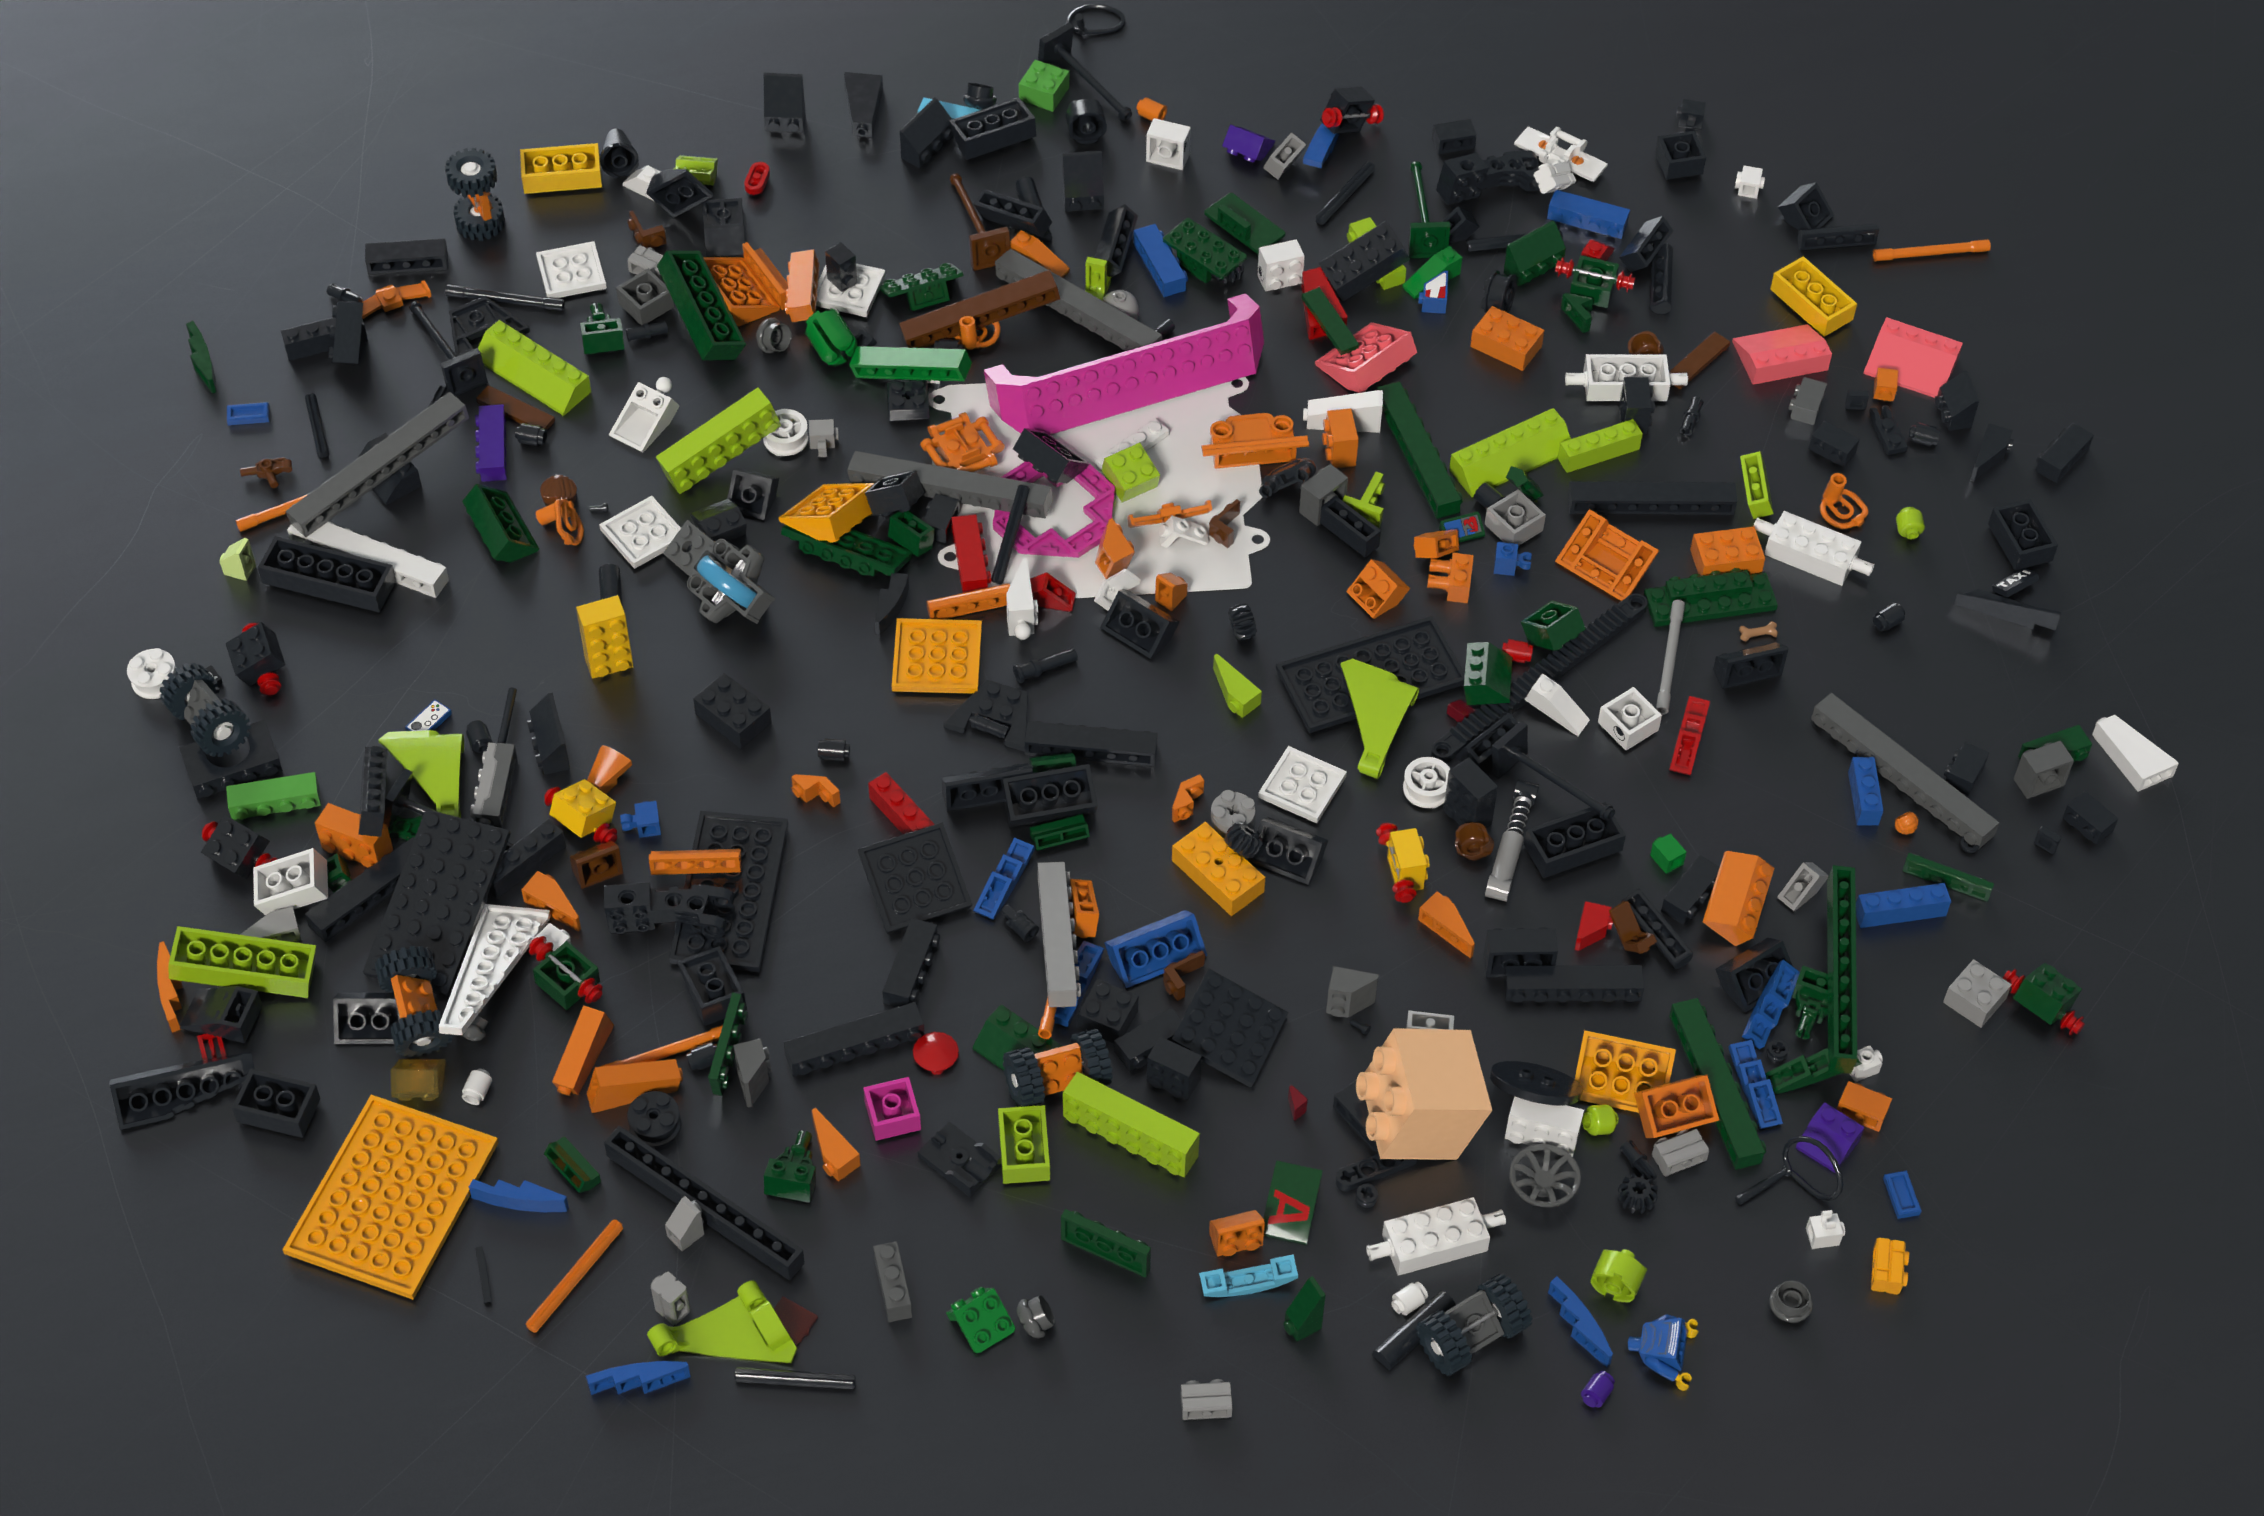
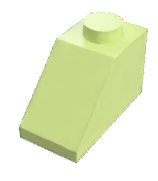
(238, 560)

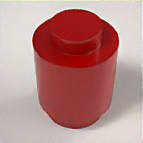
(1518, 650)

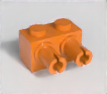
(1459, 576)

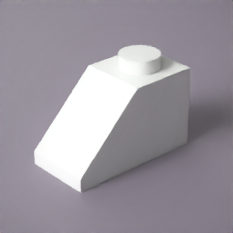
(640, 180)

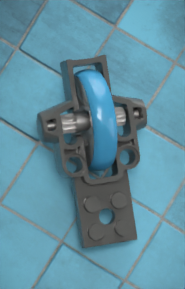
(722, 584)

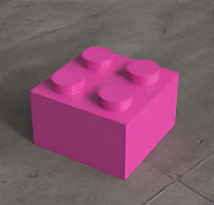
(892, 1108)

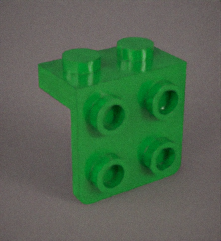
(982, 1318)

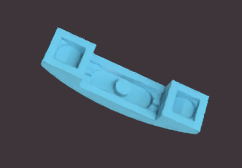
(1249, 1280)

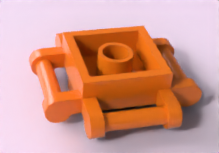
(962, 445)

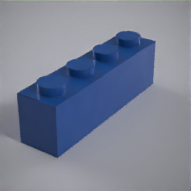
(1588, 214)
(1160, 260)
(1902, 905)

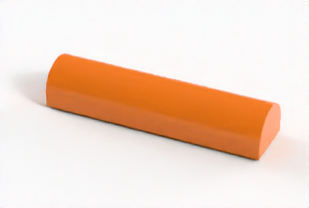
(968, 602)

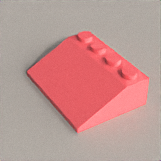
(1783, 353)
(1378, 354)
(1920, 356)

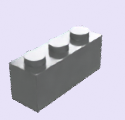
(892, 1281)

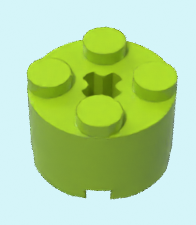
(1618, 1275)

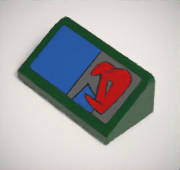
(1468, 526)

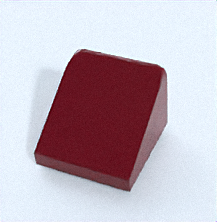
(1459, 710)
(1297, 1102)

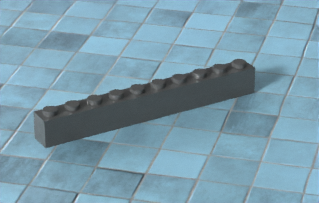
(1081, 305)
(377, 464)
(966, 486)
(1905, 771)

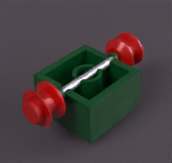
(1594, 278)
(565, 973)
(2047, 995)

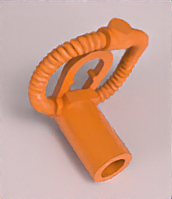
(969, 334)
(1833, 494)
(562, 509)

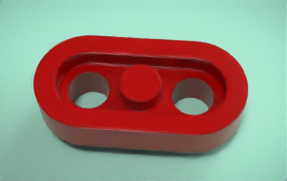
(757, 178)

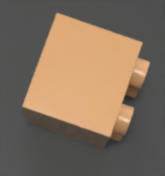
(1424, 1094)

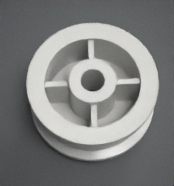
(790, 436)
(148, 671)
(1426, 782)

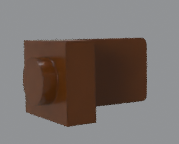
(648, 238)
(1218, 524)
(1629, 930)
(1173, 972)

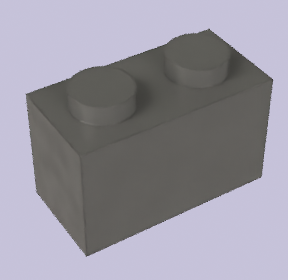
(1808, 400)

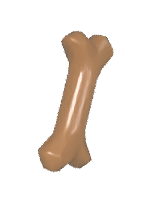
(1769, 629)

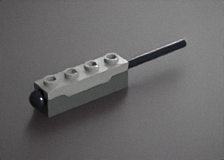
(496, 774)

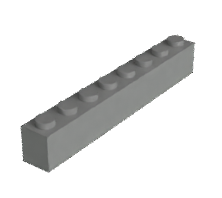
(1057, 935)

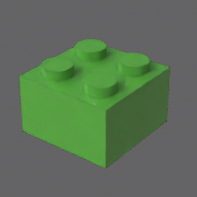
(1044, 85)

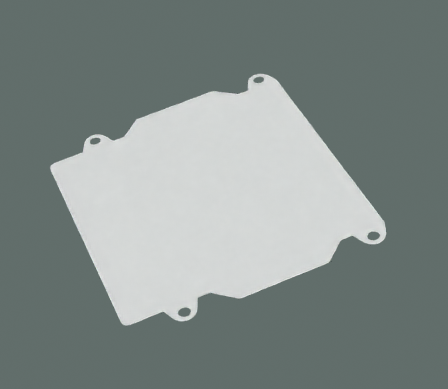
(1184, 480)

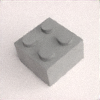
(1515, 518)
(1977, 993)

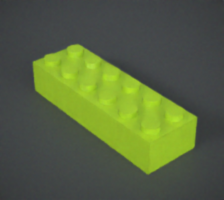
(718, 441)
(242, 962)
(1130, 1124)

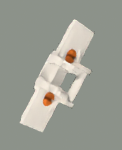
(1548, 151)

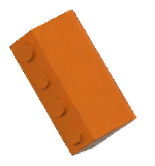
(1738, 896)

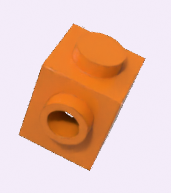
(1885, 384)

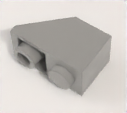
(685, 1224)

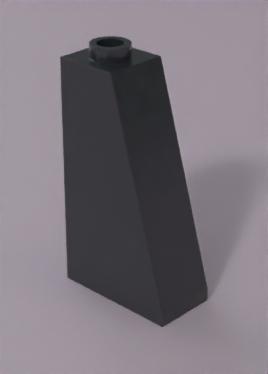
(863, 101)

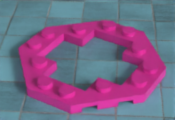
(1050, 542)

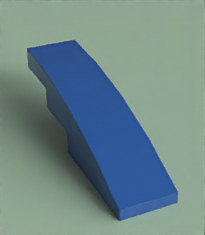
(1320, 147)
(1004, 878)
(1088, 960)
(1771, 1003)
(1755, 1084)
(526, 1198)
(1585, 1328)
(647, 1375)

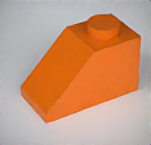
(1436, 544)
(1170, 590)

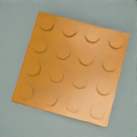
(936, 655)

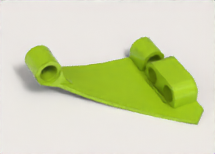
(1379, 708)
(434, 763)
(737, 1330)

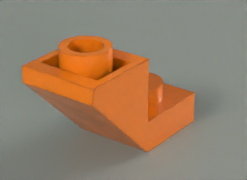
(811, 786)
(1183, 802)

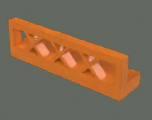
(766, 273)
(695, 861)

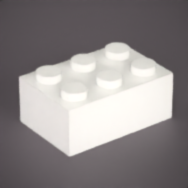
(291, 881)
(1544, 1124)

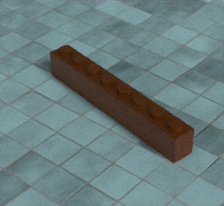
(984, 308)

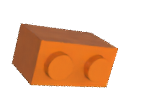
(1864, 1105)

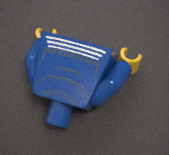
(1664, 1346)

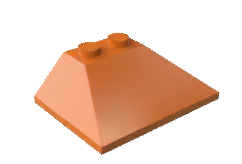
(1606, 556)

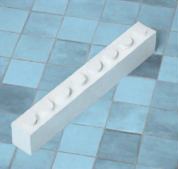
(409, 569)

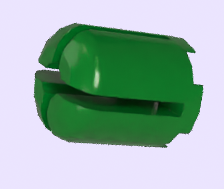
(830, 337)

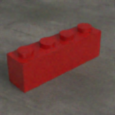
(969, 553)
(897, 805)

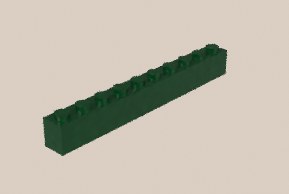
(1841, 969)

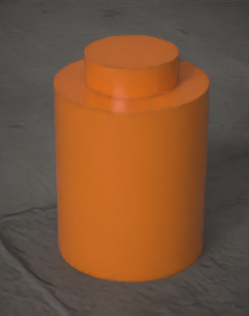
(1151, 109)

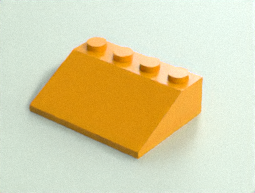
(829, 511)
(1618, 1067)

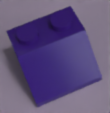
(1247, 143)
(1833, 1130)

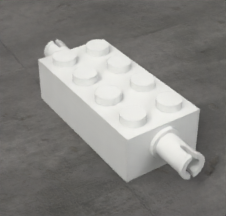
(1605, 374)
(1813, 548)
(1436, 1236)

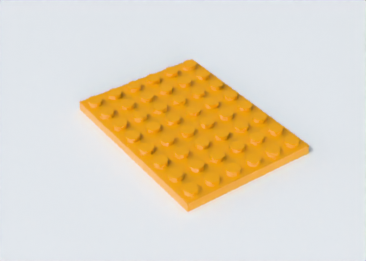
(391, 1196)

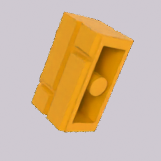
(1888, 1266)

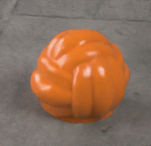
(1906, 823)

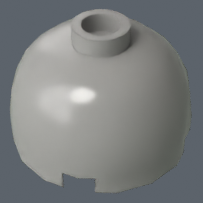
(1124, 302)

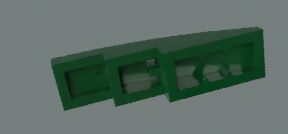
(200, 356)
(1802, 1072)

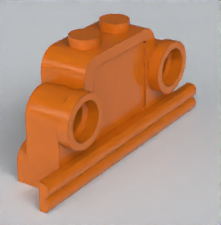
(1253, 440)

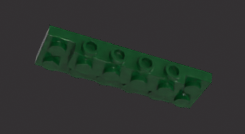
(854, 551)
(1712, 596)

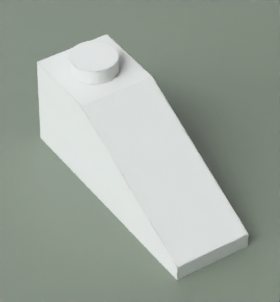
(1557, 704)

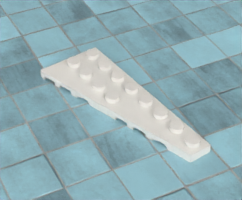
(494, 950)

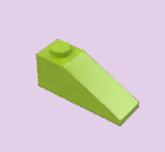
(1238, 691)

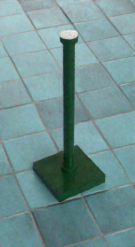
(1425, 237)

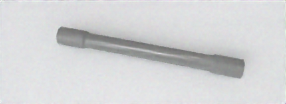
(1664, 695)

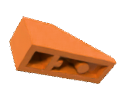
(1036, 251)
(545, 894)
(1084, 908)
(1444, 919)
(836, 1152)

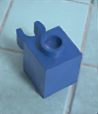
(1507, 559)
(645, 819)

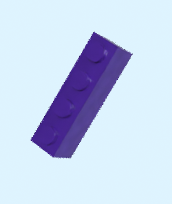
(492, 443)

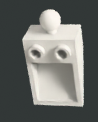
(643, 416)
(1020, 604)

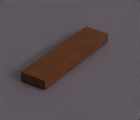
(1701, 356)
(514, 408)

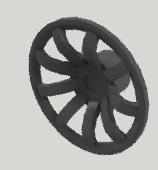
(1544, 1179)

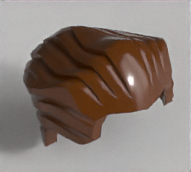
(1645, 344)
(558, 488)
(1473, 841)

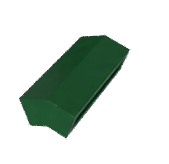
(1524, 483)
(1059, 832)
(572, 1165)

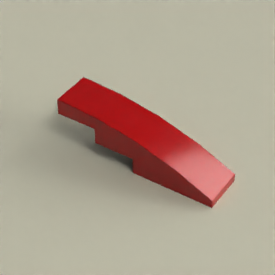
(1689, 735)

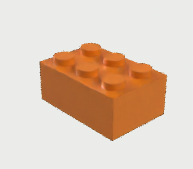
(1507, 338)
(1727, 550)
(339, 834)
(1676, 1106)

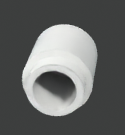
(476, 1086)
(1409, 1298)

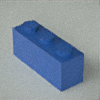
(1865, 791)

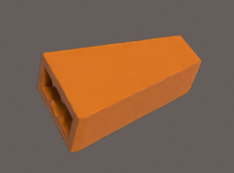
(582, 1050)
(623, 1083)

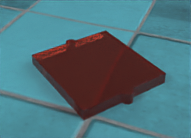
(795, 1319)

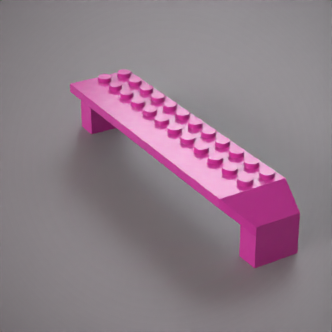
(1131, 377)

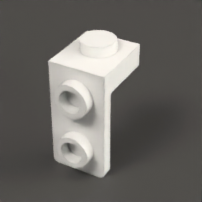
(1178, 527)
(1109, 588)

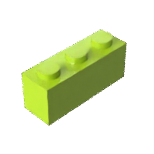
(1756, 485)

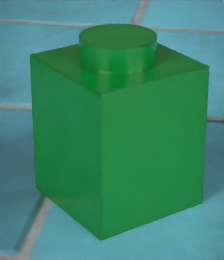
(1668, 853)

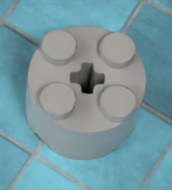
(1230, 809)

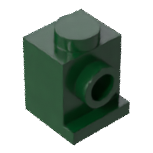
(337, 872)

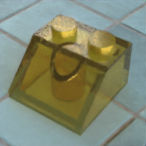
(417, 1079)

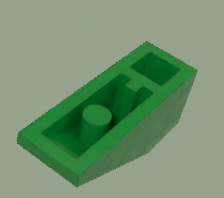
(1442, 261)

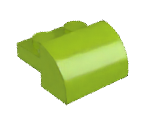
(700, 167)

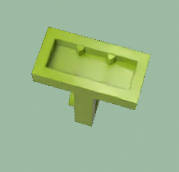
(1096, 277)
(1367, 505)

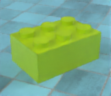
(1024, 1144)

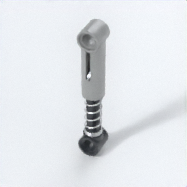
(1511, 842)

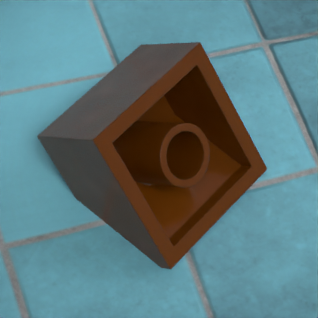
(597, 864)

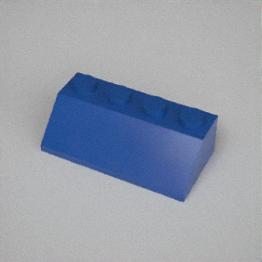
(1153, 947)

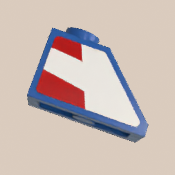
(1435, 294)

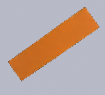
(168, 988)

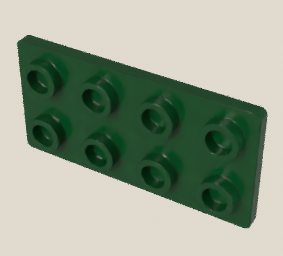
(1244, 222)
(1202, 251)
(925, 287)

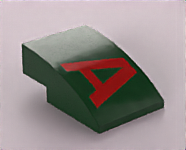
(1291, 1202)

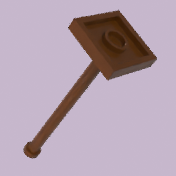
(984, 246)

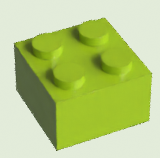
(1130, 472)

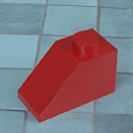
(1597, 250)
(1052, 593)
(1593, 924)

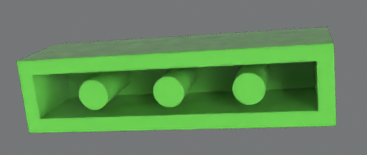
(273, 796)

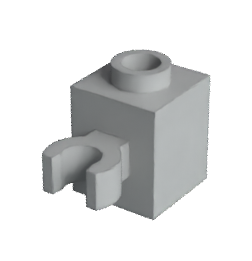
(822, 435)

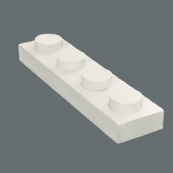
(1147, 436)

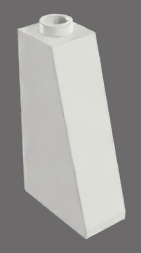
(1365, 409)
(2133, 753)

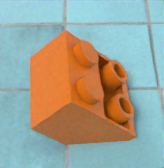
(1114, 550)
(1377, 588)
(1237, 1233)

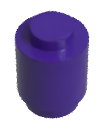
(1598, 1389)

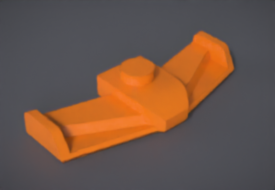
(391, 297)
(1166, 512)

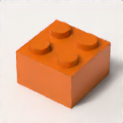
(1340, 438)

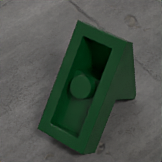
(1578, 310)

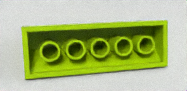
(533, 368)
(1520, 446)

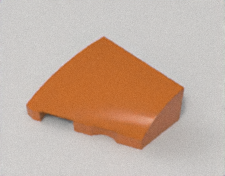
(607, 768)

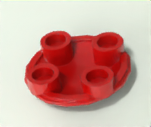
(935, 1052)

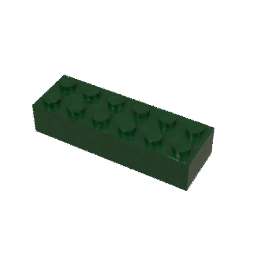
(701, 305)

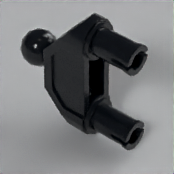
(1287, 474)

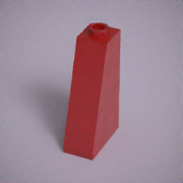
(1311, 280)

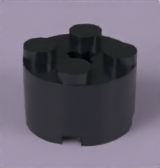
(1086, 120)

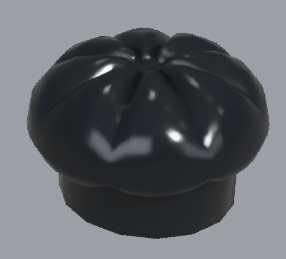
(979, 96)

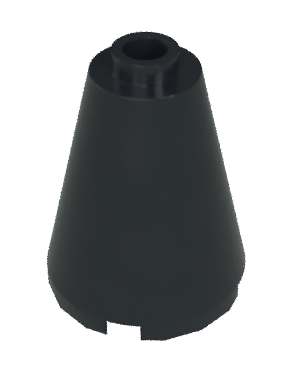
(618, 155)

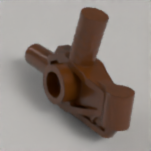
(268, 469)

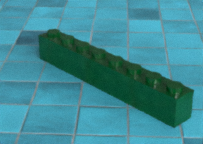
(1419, 451)
(1707, 1058)

